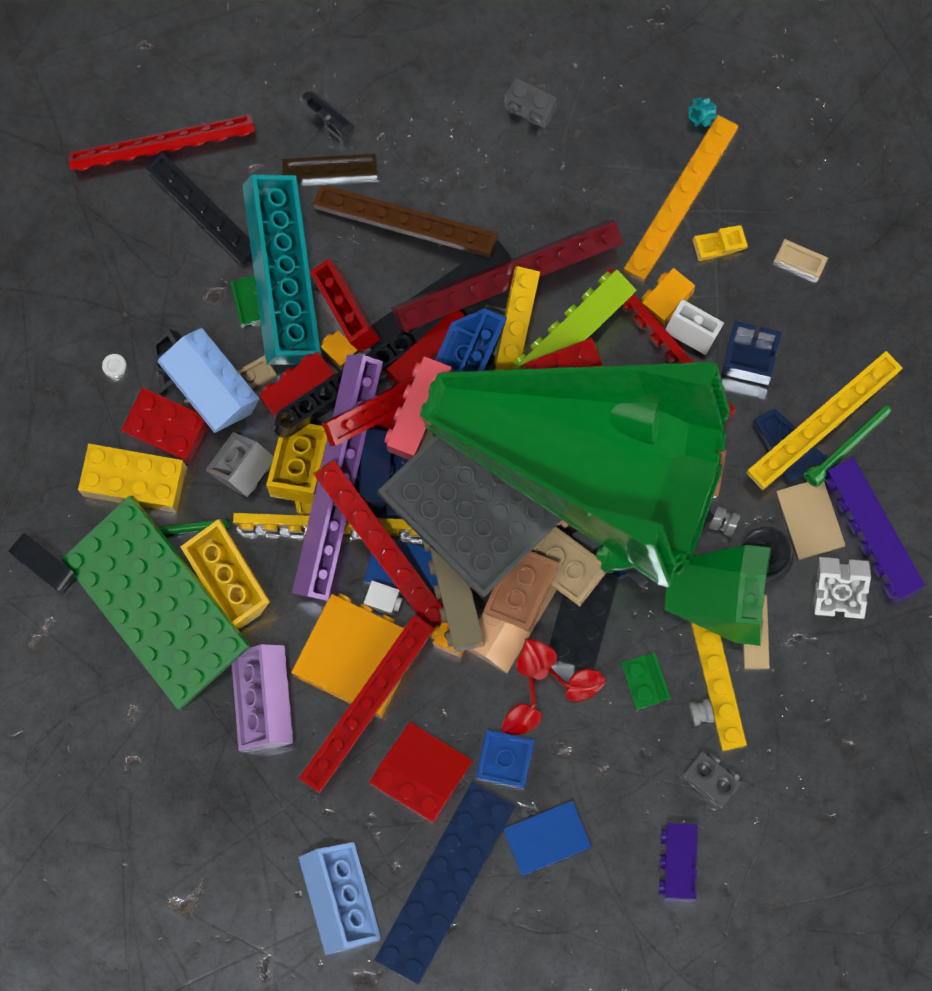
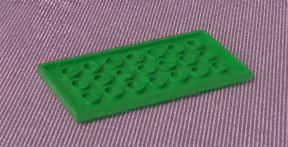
(155, 602)

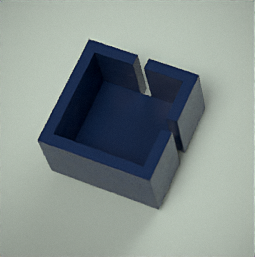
(750, 356)

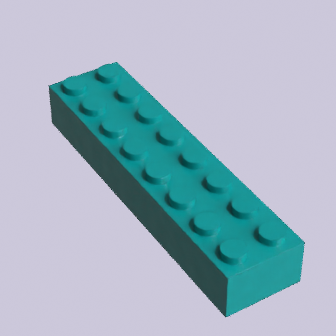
(280, 268)

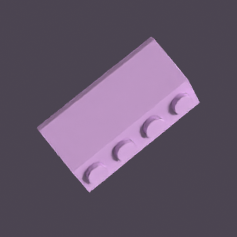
(262, 698)

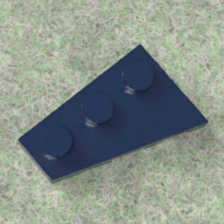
(773, 429)

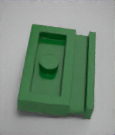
(246, 300)
(645, 681)

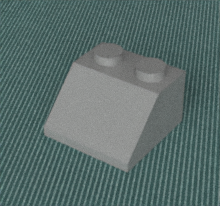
(240, 464)

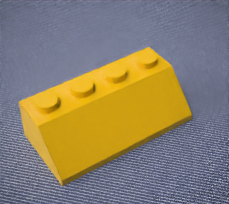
(226, 574)

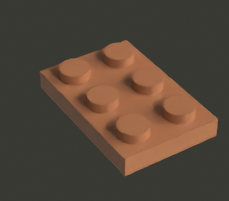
(522, 591)

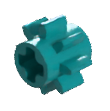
(702, 111)

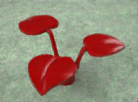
(535, 662)

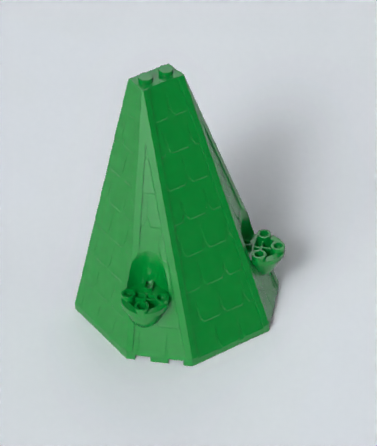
(600, 447)

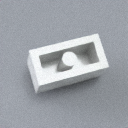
(694, 327)

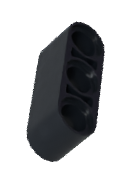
(42, 563)

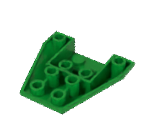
(723, 592)

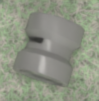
(730, 523)

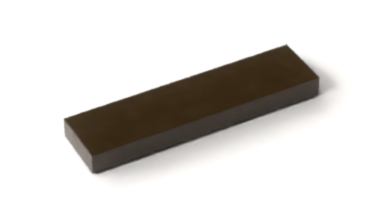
(331, 168)

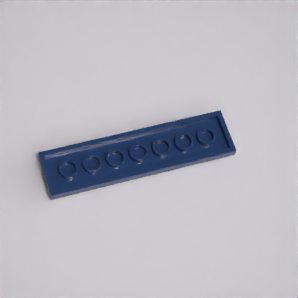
(445, 883)

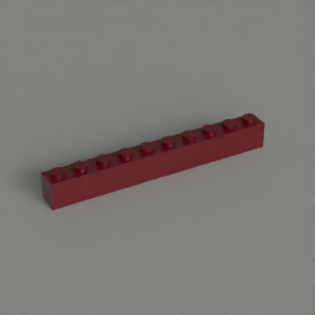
(499, 277)

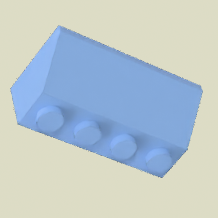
(208, 380)
(339, 898)

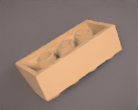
(505, 641)

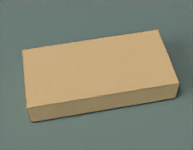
(801, 259)

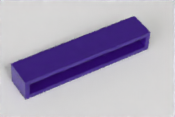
(874, 530)

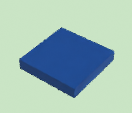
(505, 759)

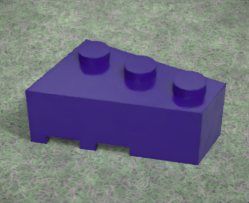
(678, 862)

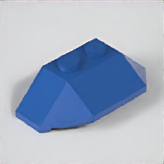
(471, 341)

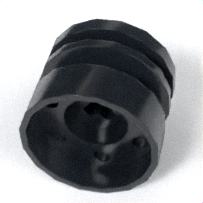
(781, 546)

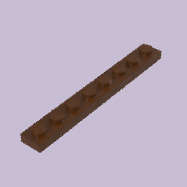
(405, 220)

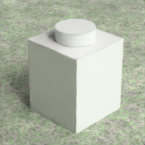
(383, 598)

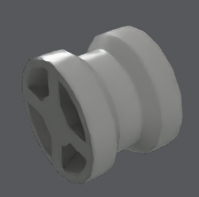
(701, 712)

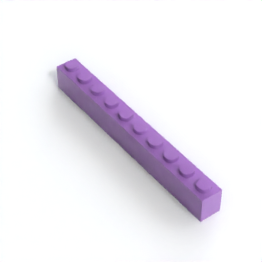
(326, 520)

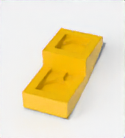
(719, 244)

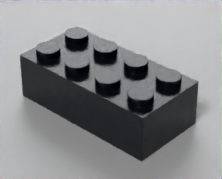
(581, 629)

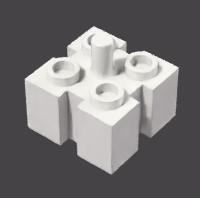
(842, 587)

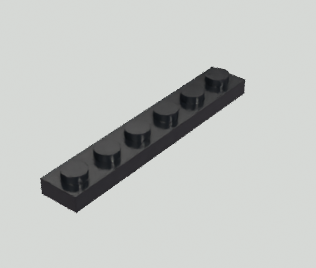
(200, 207)

